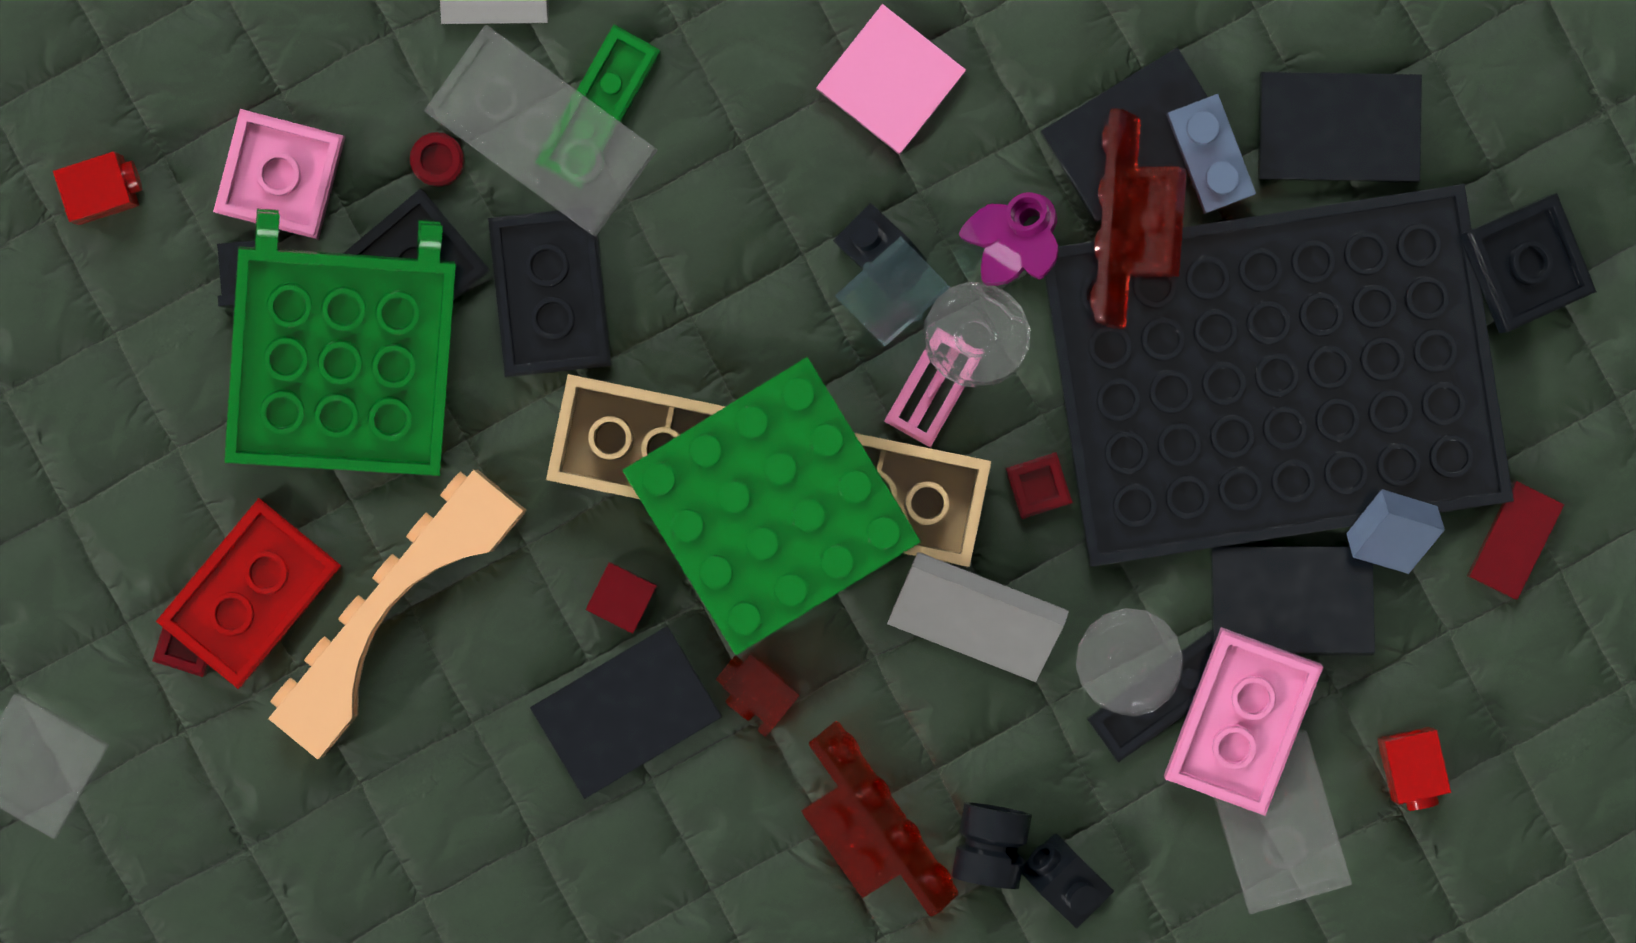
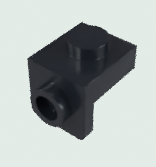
(869, 236)
(1065, 880)

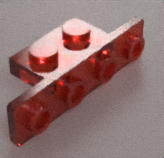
(1139, 220)
(868, 828)

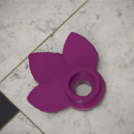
(1009, 243)

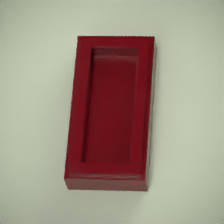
(1515, 540)

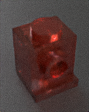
(757, 691)

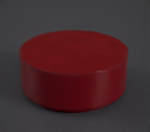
(437, 159)

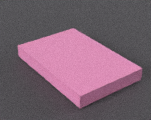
(1243, 721)

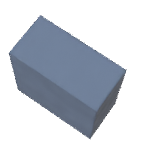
(1395, 531)

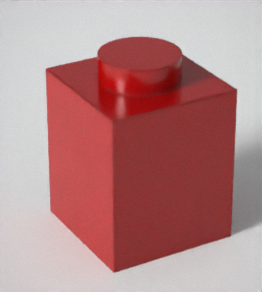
(98, 187)
(1414, 768)

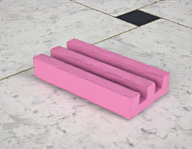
(910, 427)

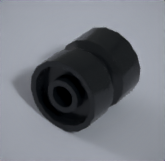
(991, 845)

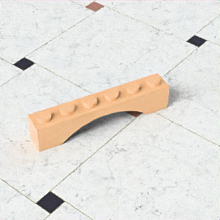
(326, 697)

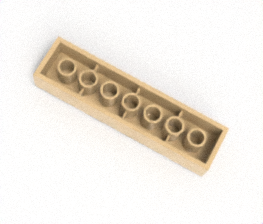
(615, 425)

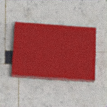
(249, 593)

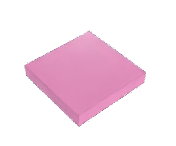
(891, 79)
(279, 169)

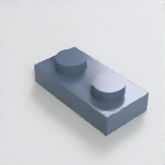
(1211, 153)

